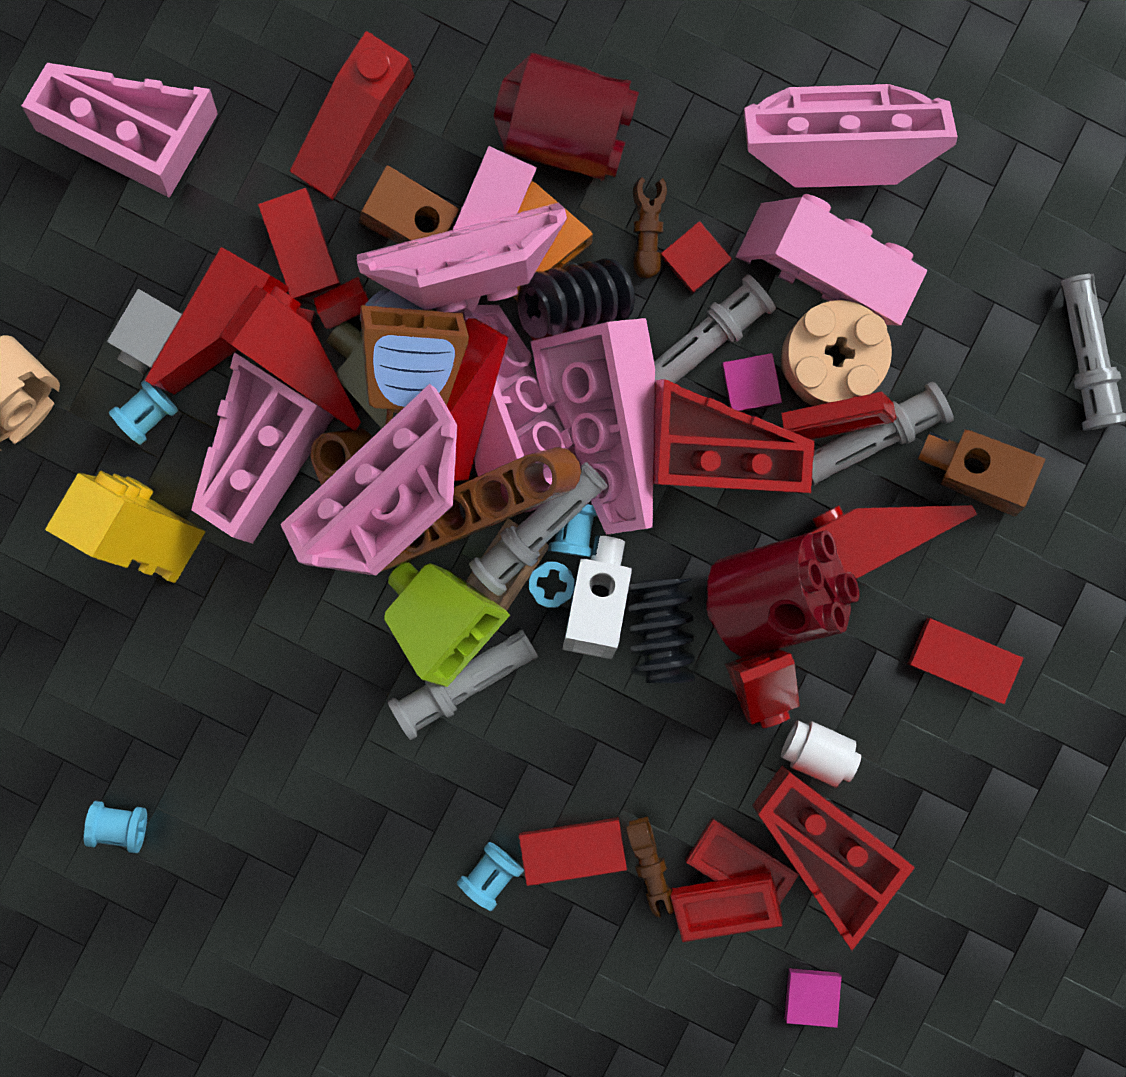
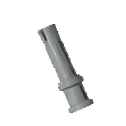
(723, 323)
(1096, 376)
(911, 418)
(522, 544)
(482, 671)

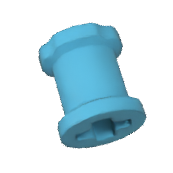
(143, 412)
(575, 535)
(539, 593)
(115, 827)
(485, 893)

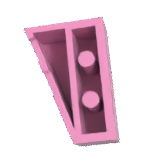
(122, 123)
(833, 256)
(256, 450)

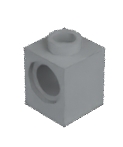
(143, 331)

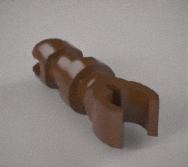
(647, 258)
(649, 866)

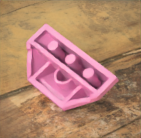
(848, 134)
(467, 261)
(381, 493)

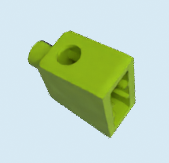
(440, 620)

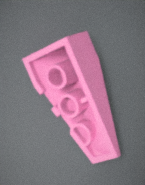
(606, 402)
(517, 413)

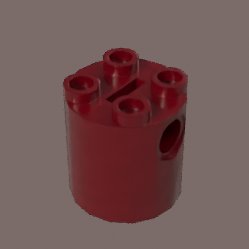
(564, 116)
(780, 594)

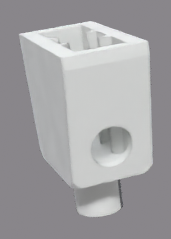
(594, 620)

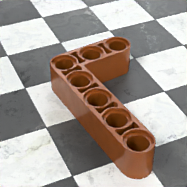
(479, 496)

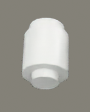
(821, 753)

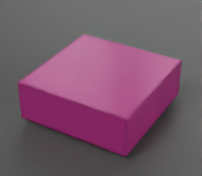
(751, 382)
(812, 997)

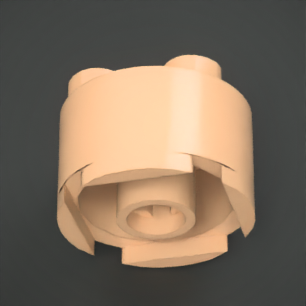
(860, 338)
(23, 390)

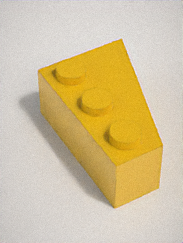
(119, 523)

